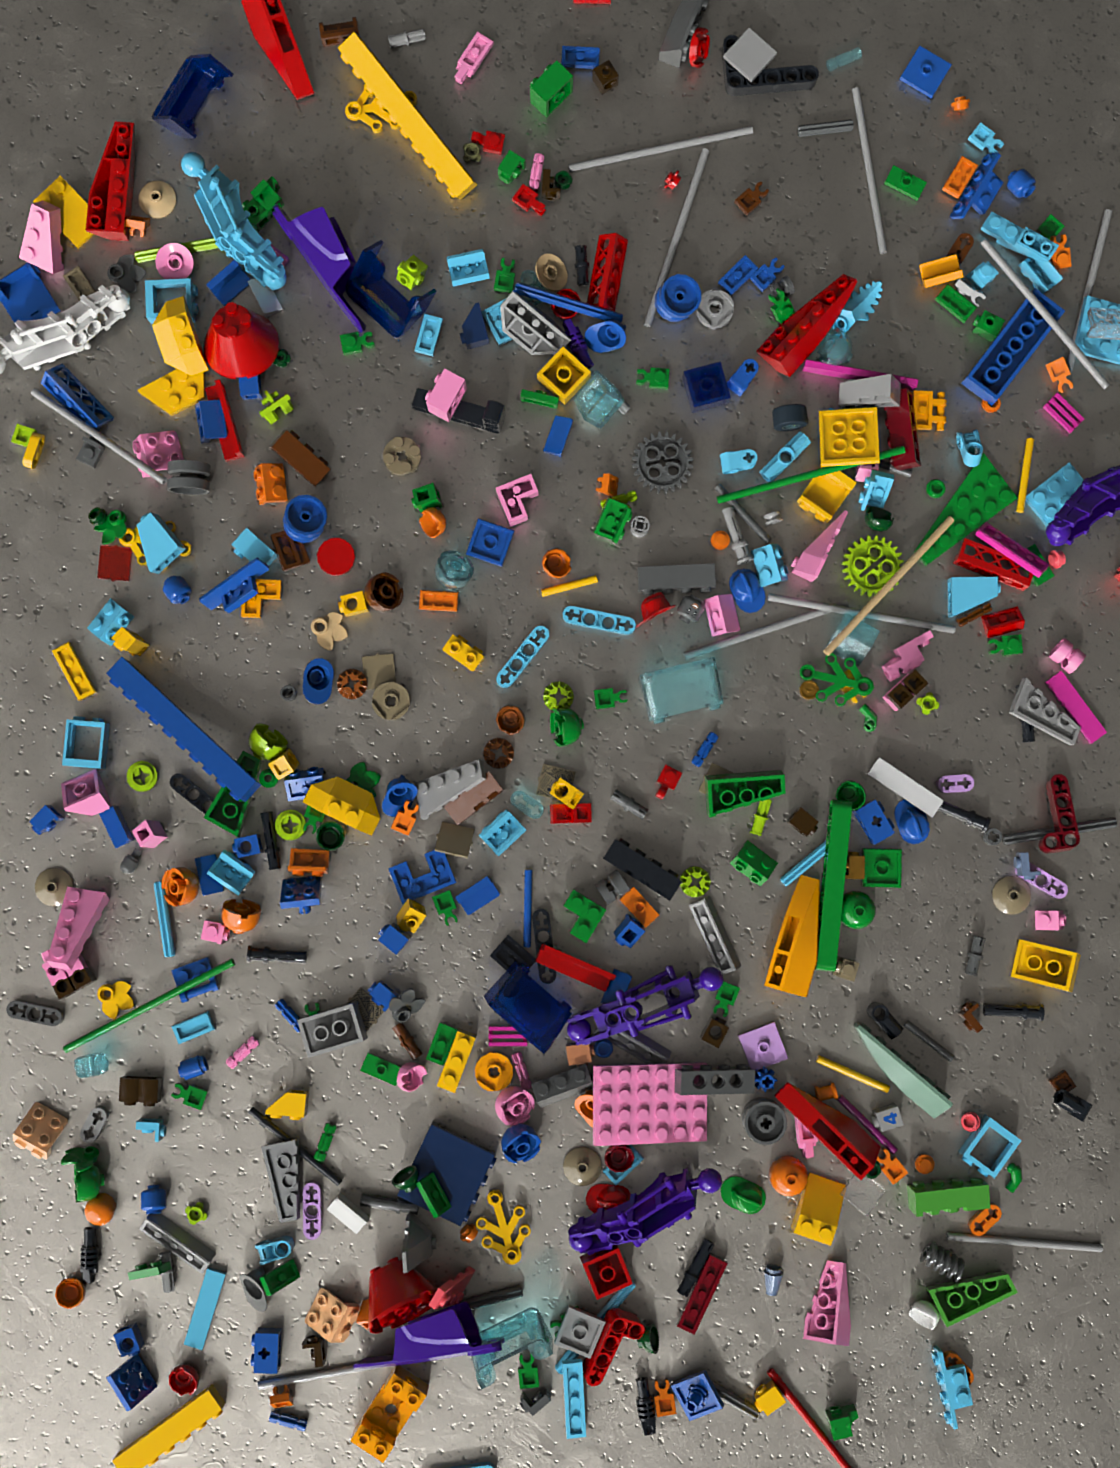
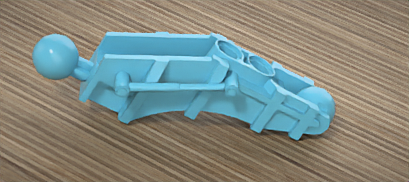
(230, 225)

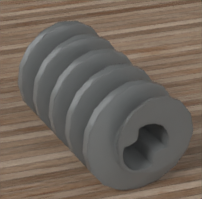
(944, 1260)

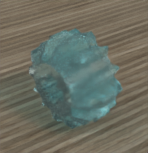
(91, 1065)

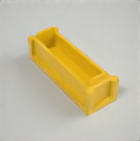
(130, 641)

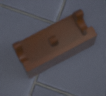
(337, 33)

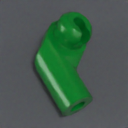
(870, 718)
(1016, 1177)

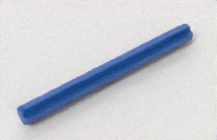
(566, 302)

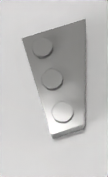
(870, 392)

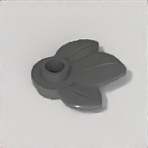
(129, 273)
(405, 1005)

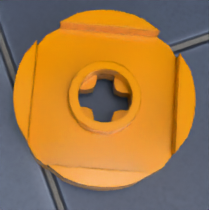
(492, 1060)

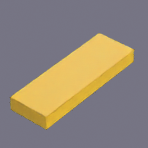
(74, 671)

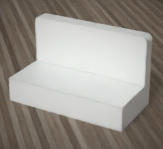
(348, 1213)

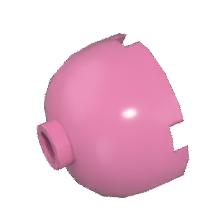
(514, 1105)

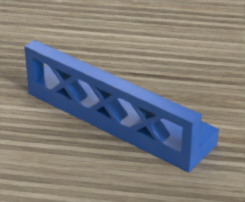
(72, 400)

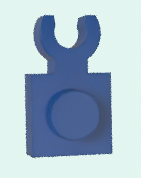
(765, 275)

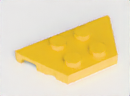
(175, 391)

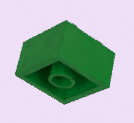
(551, 88)

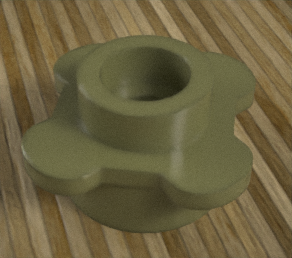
(475, 147)

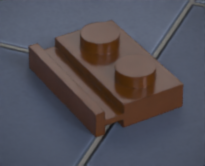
(289, 552)

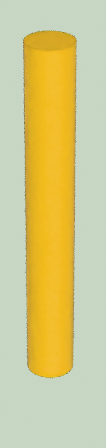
(569, 585)

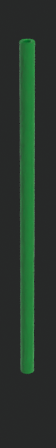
(799, 477)
(149, 1005)

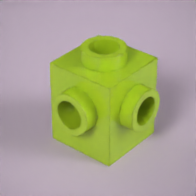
(411, 272)

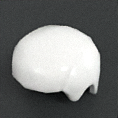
(924, 1314)

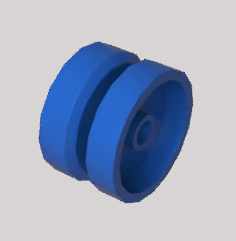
(677, 298)
(314, 514)

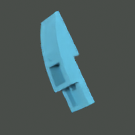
(1018, 239)

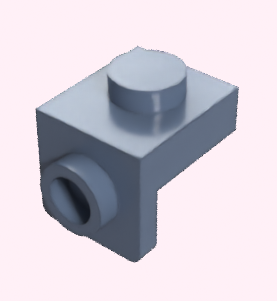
(1022, 864)

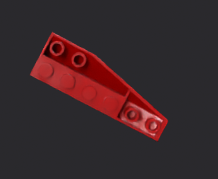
(277, 41)
(113, 186)
(806, 328)
(833, 1129)

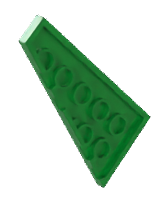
(973, 503)

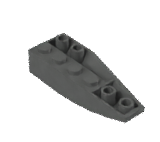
(679, 35)

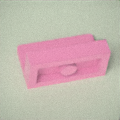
(722, 614)

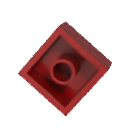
(606, 1271)

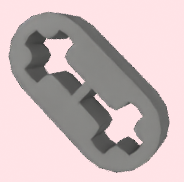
(98, 1127)

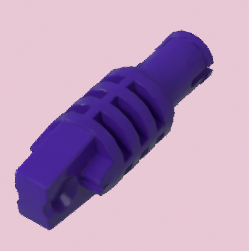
(577, 344)

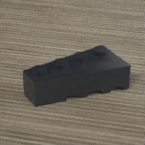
(642, 869)

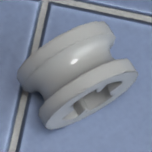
(773, 518)

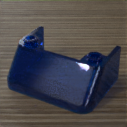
(188, 92)
(380, 298)

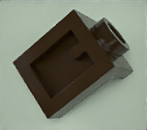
(548, 191)
(318, 1351)

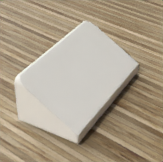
(265, 297)

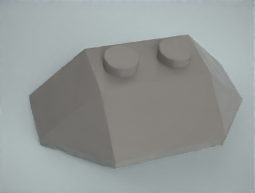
(531, 326)

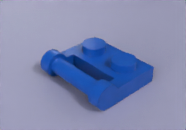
(191, 971)

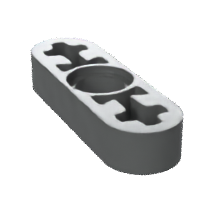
(23, 1005)

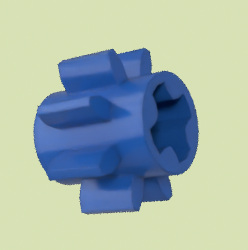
(768, 1082)

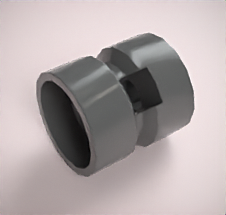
(617, 882)

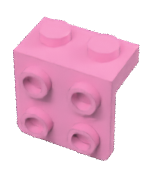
(157, 449)

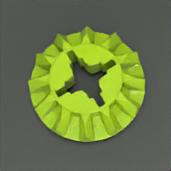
(552, 689)
(135, 771)
(283, 819)
(704, 882)

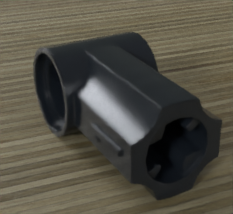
(885, 1020)
(1074, 1105)

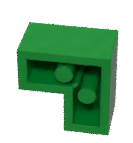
(589, 915)

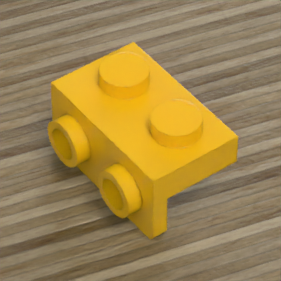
(463, 653)

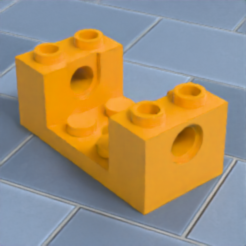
(379, 1428)

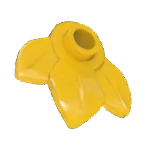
(118, 999)

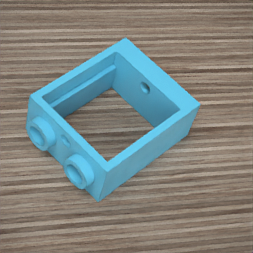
(151, 295)
(69, 742)
(974, 1138)

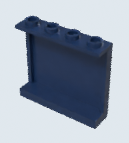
(458, 1168)

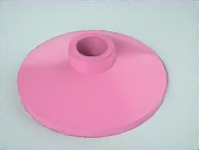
(165, 259)

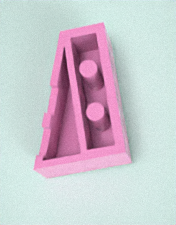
(42, 238)

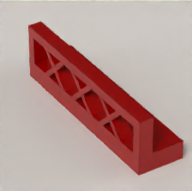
(610, 271)
(231, 444)
(988, 569)
(574, 967)

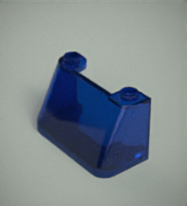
(528, 1007)

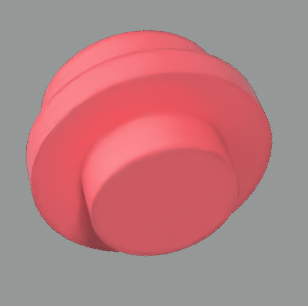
(1056, 558)
(971, 1121)

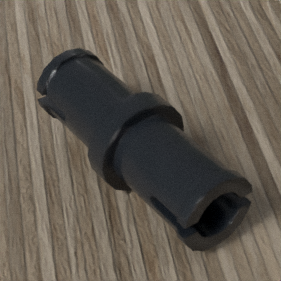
(581, 265)

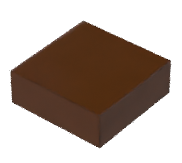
(1063, 1081)

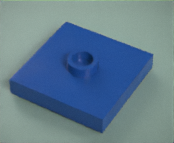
(925, 72)
(490, 542)

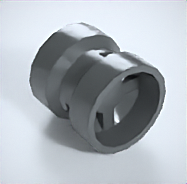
(784, 284)

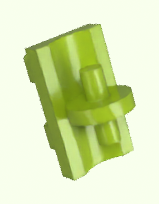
(268, 412)

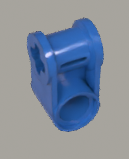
(741, 379)

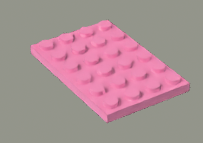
(642, 1108)

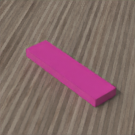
(1012, 549)
(1075, 707)

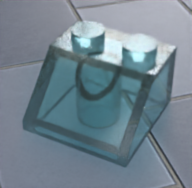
(598, 400)
(857, 643)

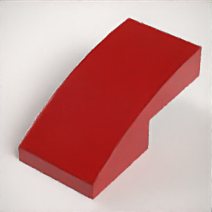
(563, 814)

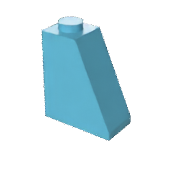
(158, 542)
(970, 592)

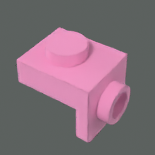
(1050, 919)

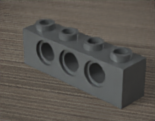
(743, 1083)

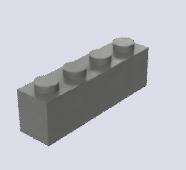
(675, 578)

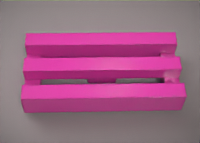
(1068, 407)
(505, 1043)

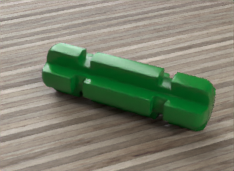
(325, 1142)

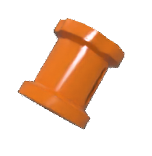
(826, 1092)

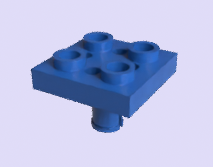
(301, 893)
(127, 1384)
(692, 1396)

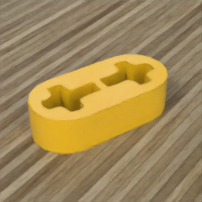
(34, 450)

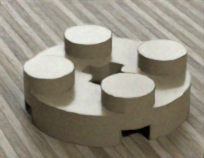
(391, 457)
(395, 690)

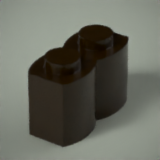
(140, 1089)

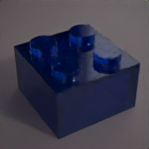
(706, 387)

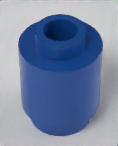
(193, 1067)

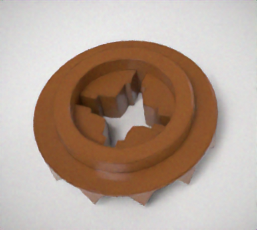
(360, 687)
(495, 744)

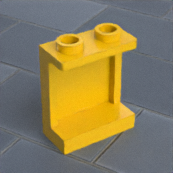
(826, 494)

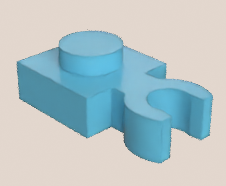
(983, 137)

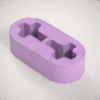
(955, 788)

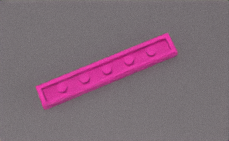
(853, 373)

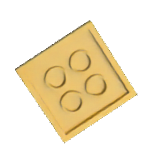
(849, 437)

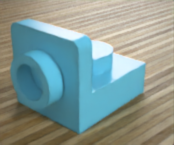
(148, 1125)

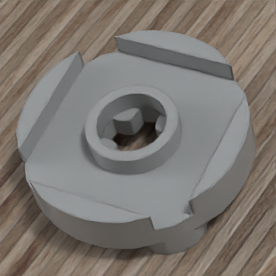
(715, 298)

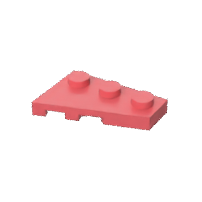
(452, 1291)

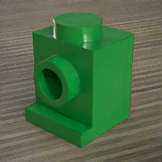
(511, 167)
(260, 217)
(426, 497)

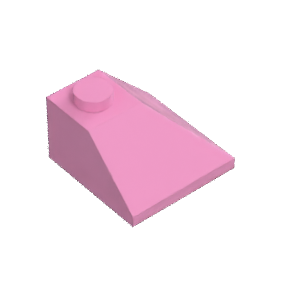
(85, 794)

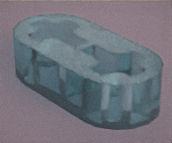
(523, 808)

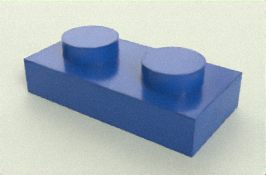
(580, 57)
(737, 275)

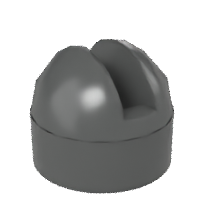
(287, 690)

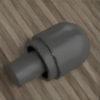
(130, 862)

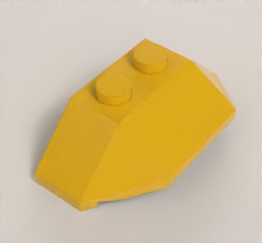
(179, 338)
(344, 803)

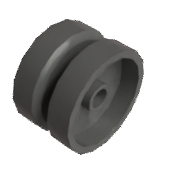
(188, 477)
(772, 1129)

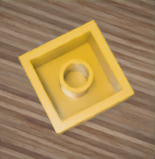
(563, 375)

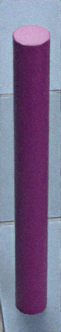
(867, 1124)

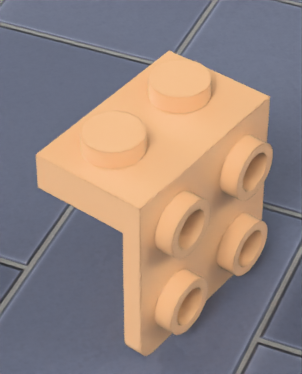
(39, 1130)
(332, 1316)

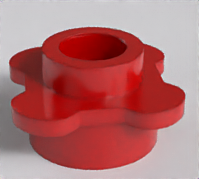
(672, 180)

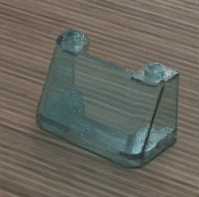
(681, 689)
(520, 1333)

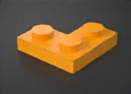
(267, 590)

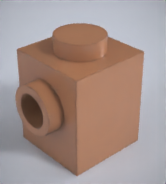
(579, 1054)

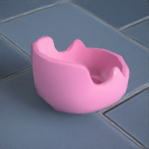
(410, 1076)

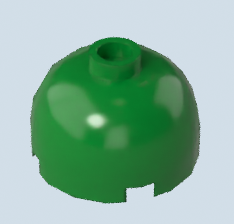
(566, 726)
(857, 910)
(87, 1183)

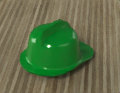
(743, 1195)

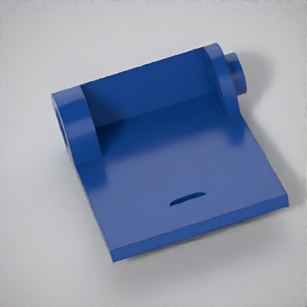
(26, 295)

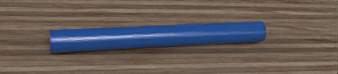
(527, 908)

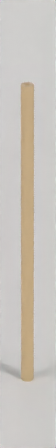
(888, 586)

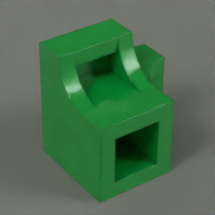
(267, 194)
(841, 1420)

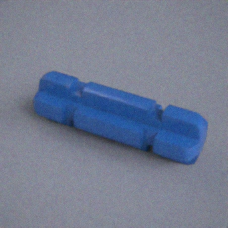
(705, 749)
(288, 1013)
(288, 1420)

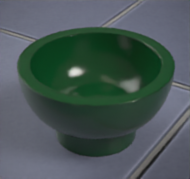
(406, 1179)
(649, 1340)

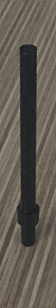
(265, 1122)

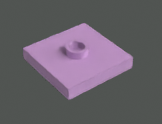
(763, 1046)

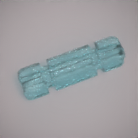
(844, 59)

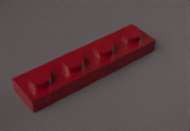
(702, 1294)

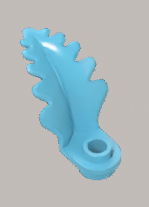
(859, 305)

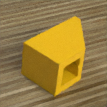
(292, 1104)

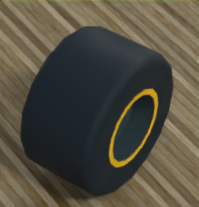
(790, 417)

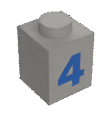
(887, 1117)

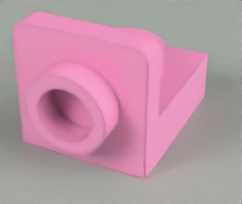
(215, 932)

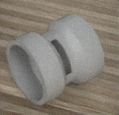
(637, 529)

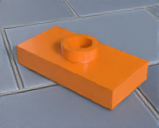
(960, 177)
(438, 601)
(639, 907)

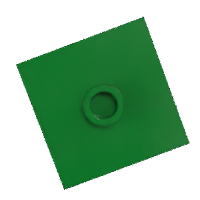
(882, 867)

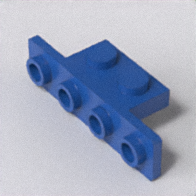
(981, 188)
(236, 588)

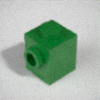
(987, 325)

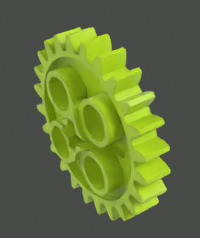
(862, 553)

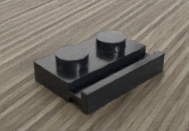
(510, 952)

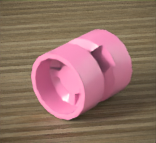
(1067, 655)

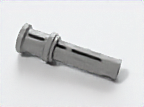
(739, 544)

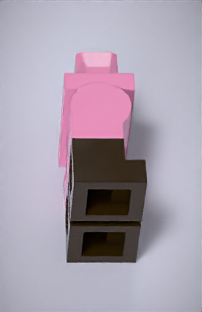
(905, 690)
(68, 981)

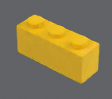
(456, 1060)

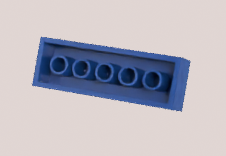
(1011, 349)

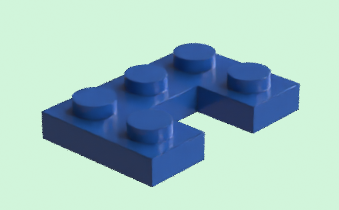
(439, 877)

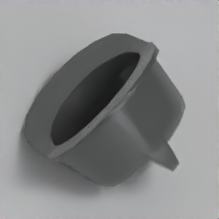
(254, 1289)

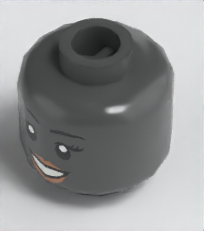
(690, 609)

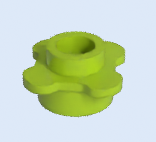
(933, 704)
(190, 1211)

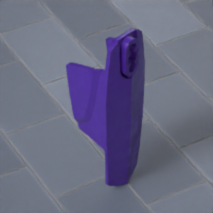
(325, 251)
(436, 1337)

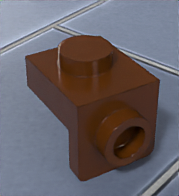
(969, 1020)

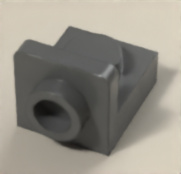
(90, 452)
(538, 1401)

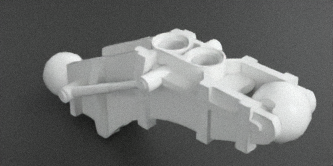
(66, 332)

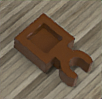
(749, 200)

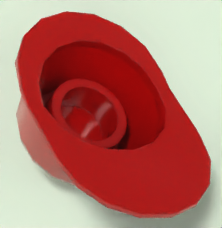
(653, 606)
(606, 1196)

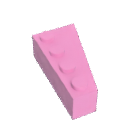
(75, 924)

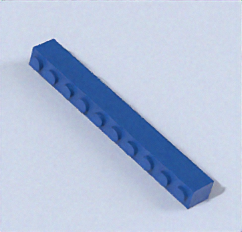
(183, 729)

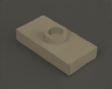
(79, 282)

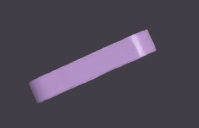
(1056, 882)
(307, 1196)

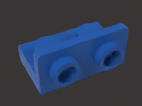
(299, 782)

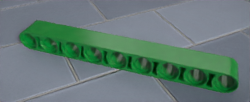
(833, 883)

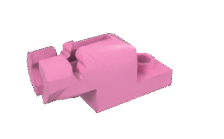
(907, 657)

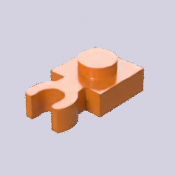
(1062, 256)
(1058, 371)
(404, 819)
(892, 1167)
(664, 1401)

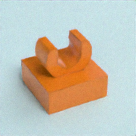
(139, 223)
(609, 485)
(281, 1400)

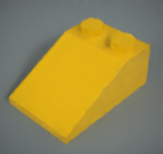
(72, 210)
(1045, 965)
(819, 1209)

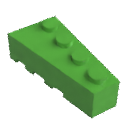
(948, 1196)
(970, 1295)

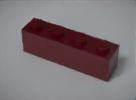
(903, 432)

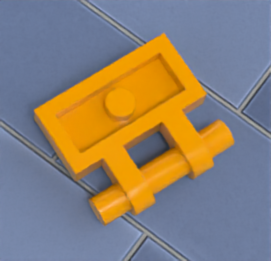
(923, 407)

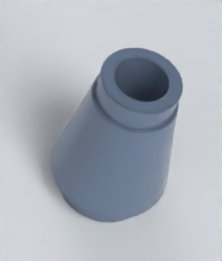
(773, 1276)

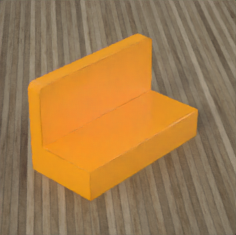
(940, 271)

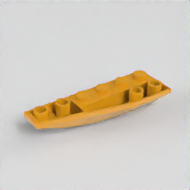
(797, 942)

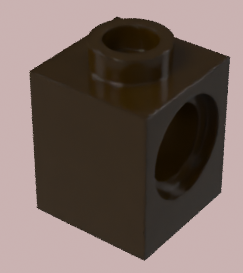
(605, 77)
(803, 822)
(714, 1040)

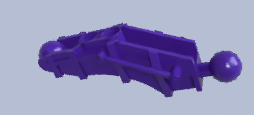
(1089, 503)
(580, 1029)
(644, 1214)

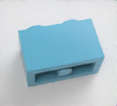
(252, 547)

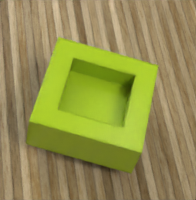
(22, 435)

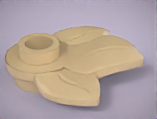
(332, 630)

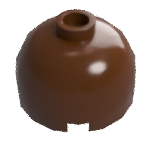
(383, 592)

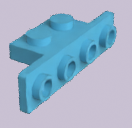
(954, 1387)

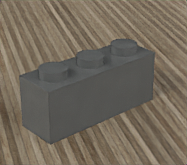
(562, 1085)

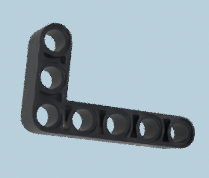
(763, 85)
(485, 418)

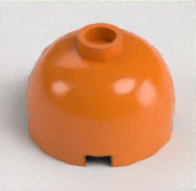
(180, 886)
(240, 916)
(788, 1176)

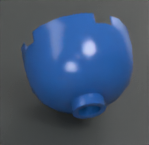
(520, 1143)

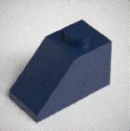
(474, 329)

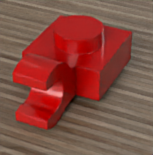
(492, 142)
(527, 199)
(668, 779)

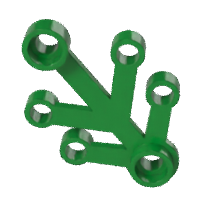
(840, 680)

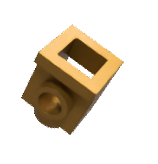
(855, 866)

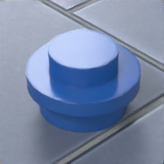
(603, 1048)

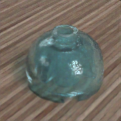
(835, 349)
(453, 570)

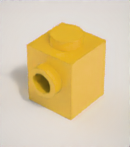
(410, 916)
(768, 1398)

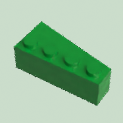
(736, 790)
(227, 811)

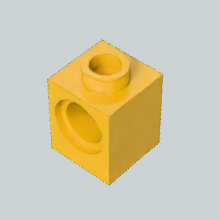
(362, 606)
(284, 764)
(571, 798)

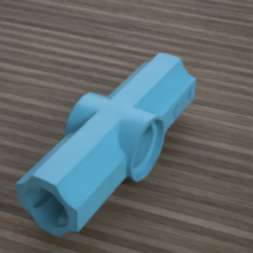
(792, 449)

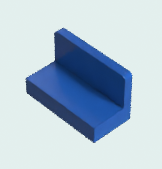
(228, 283)
(210, 420)
(116, 826)
(478, 895)

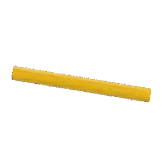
(1025, 475)
(853, 1074)

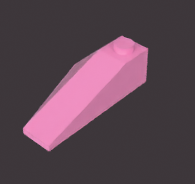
(813, 558)
(830, 1312)

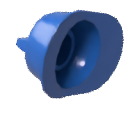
(606, 336)
(747, 590)
(318, 681)
(397, 793)
(911, 822)

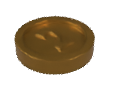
(809, 689)

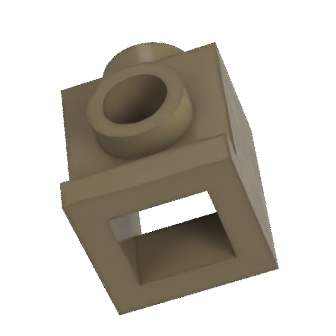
(846, 968)

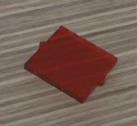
(114, 563)

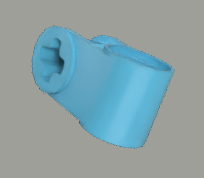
(970, 447)
(735, 461)
(270, 1249)

